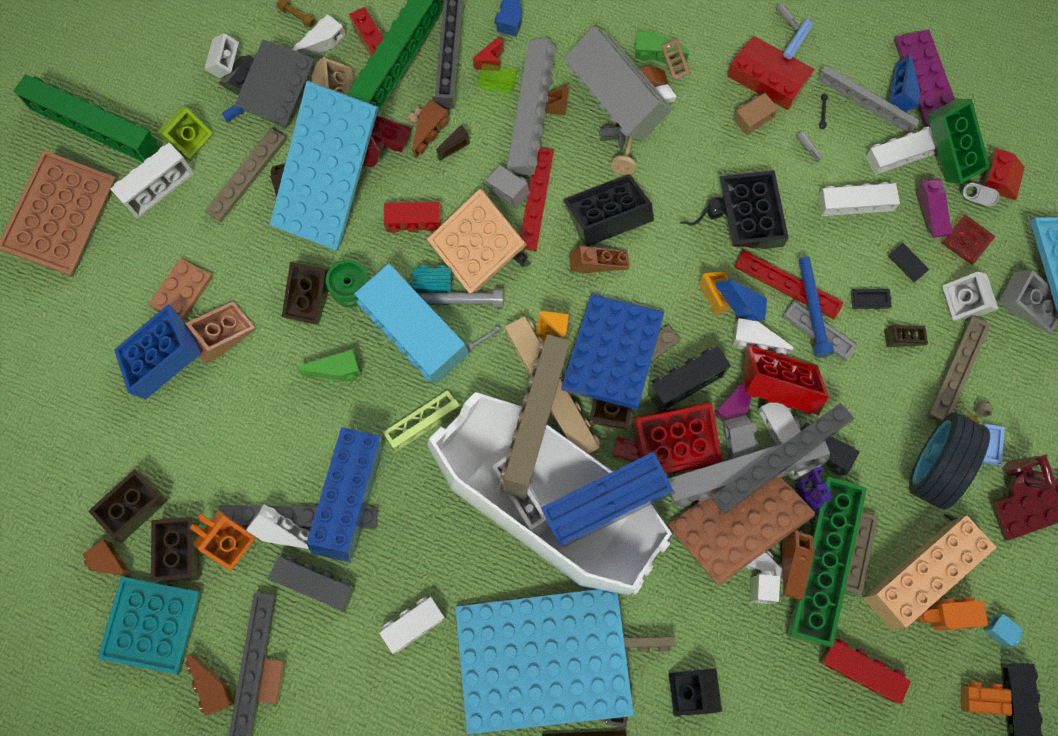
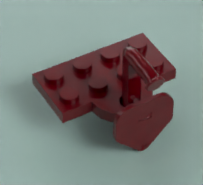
(385, 134)
(1031, 498)

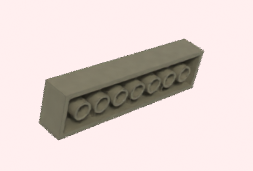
(534, 416)

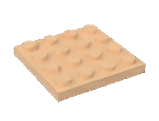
(476, 241)

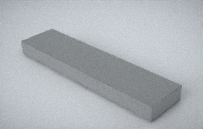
(801, 319)

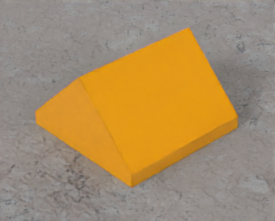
(712, 294)
(552, 324)

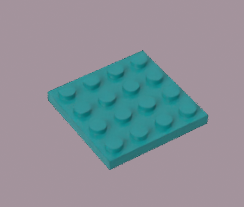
(149, 625)

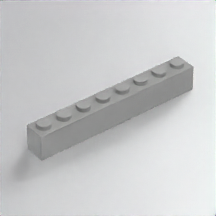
(531, 107)
(711, 479)

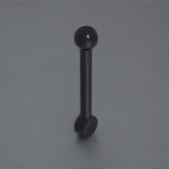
(823, 124)

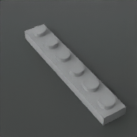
(868, 100)

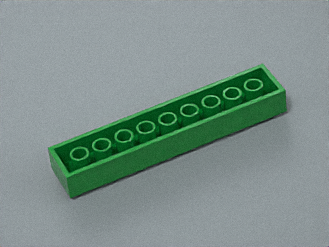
(395, 51)

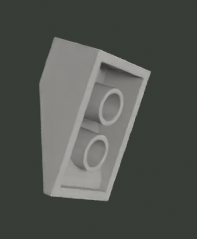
(1030, 300)

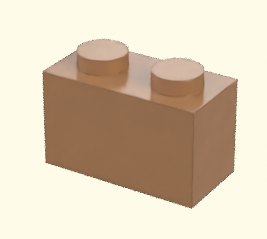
(755, 113)

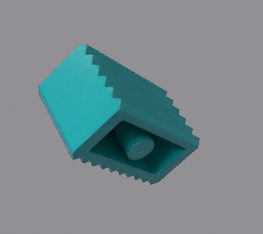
(432, 279)

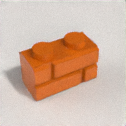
(986, 700)

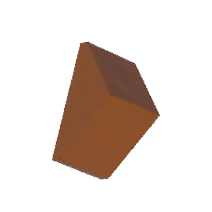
(557, 101)

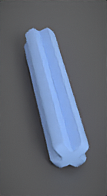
(798, 39)

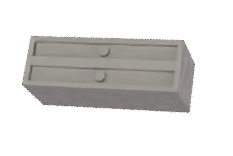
(617, 84)

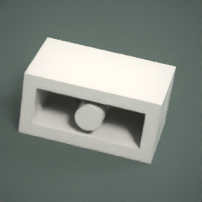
(221, 55)
(765, 588)

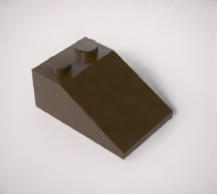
(305, 292)
(610, 414)

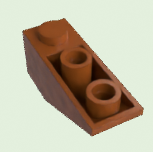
(430, 122)
(595, 259)
(796, 560)
(212, 690)

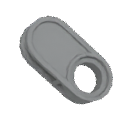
(983, 195)

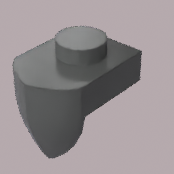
(612, 133)

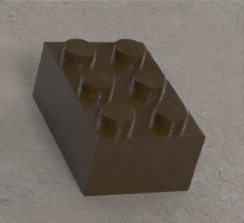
(128, 506)
(173, 551)

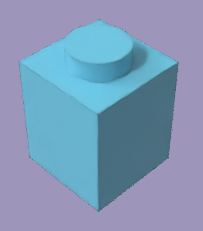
(1004, 630)

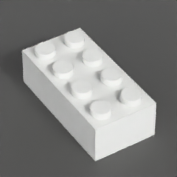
(152, 180)

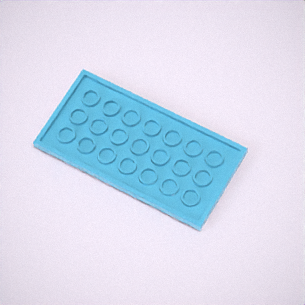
(323, 165)

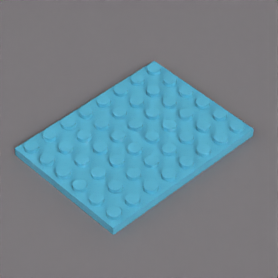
(543, 661)

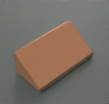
(271, 681)

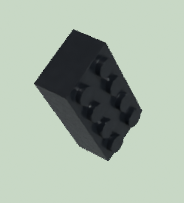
(688, 379)

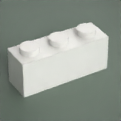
(411, 624)

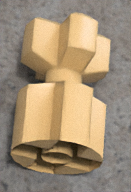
(412, 117)

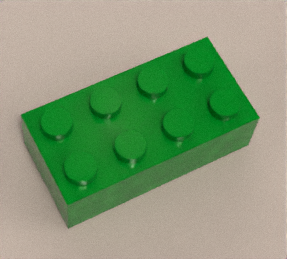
(958, 140)

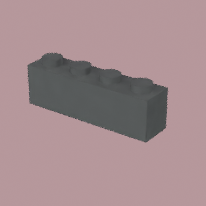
(312, 584)

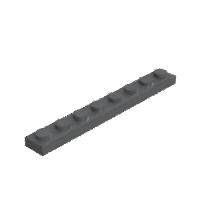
(782, 458)
(299, 515)
(252, 665)

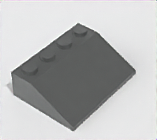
(274, 83)

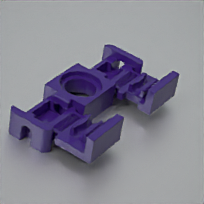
(813, 497)

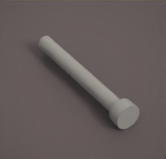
(495, 298)

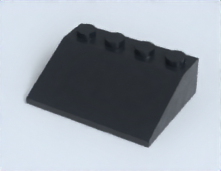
(609, 210)
(754, 210)

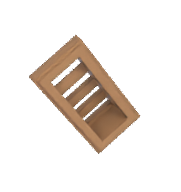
(671, 44)

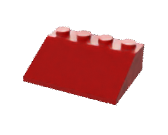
(767, 71)
(784, 380)
(679, 436)

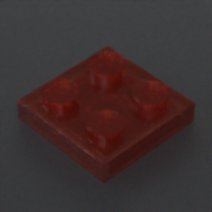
(968, 239)

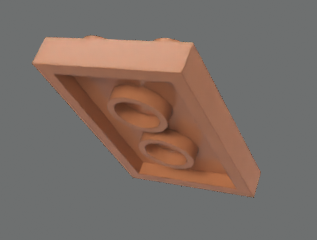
(181, 288)

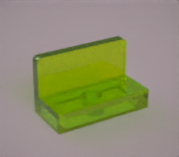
(497, 78)

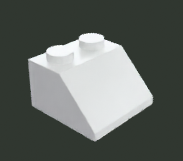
(970, 296)

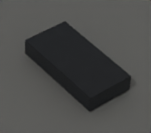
(908, 262)
(871, 299)

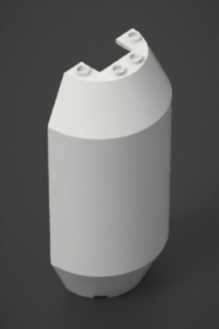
(481, 436)

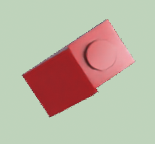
(489, 54)

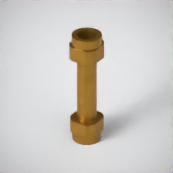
(307, 19)

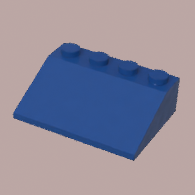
(156, 353)

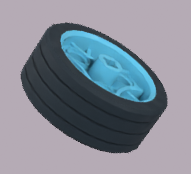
(949, 460)

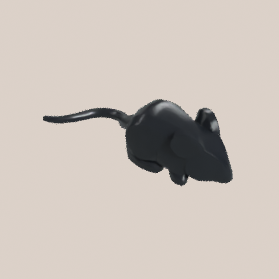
(715, 209)

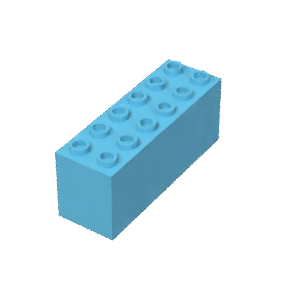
(411, 324)

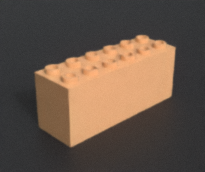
(929, 573)

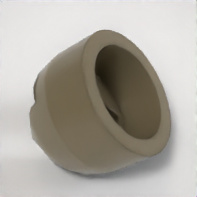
(984, 409)

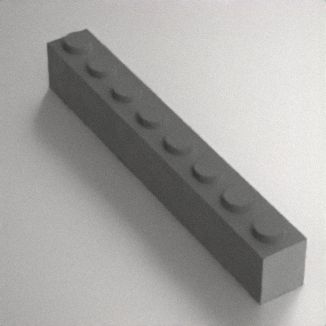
(449, 53)

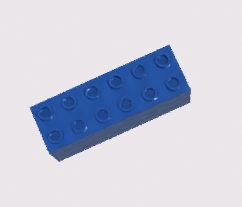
(345, 495)
(607, 500)

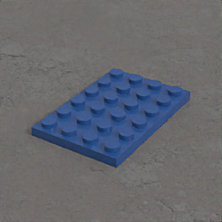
(613, 351)

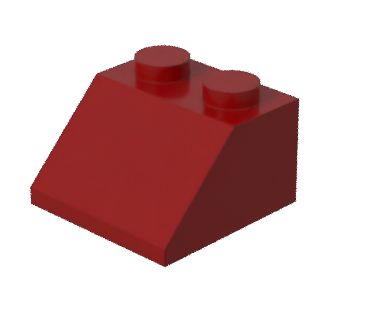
(1004, 173)

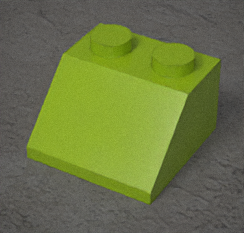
(184, 132)

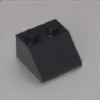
(240, 69)
(695, 692)

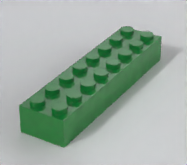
(86, 118)
(834, 540)

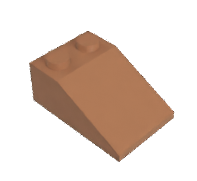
(219, 330)

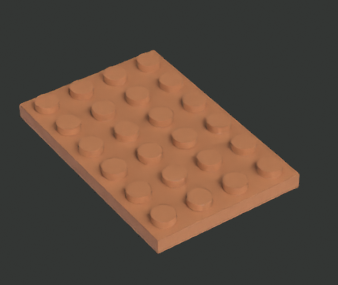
(56, 213)
(734, 540)

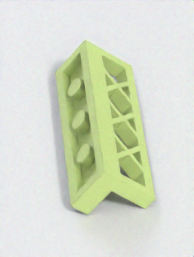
(424, 425)

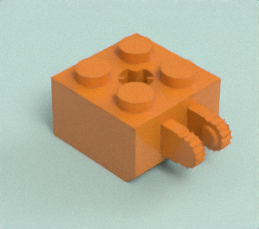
(211, 539)
(955, 614)

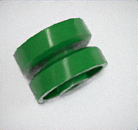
(344, 280)

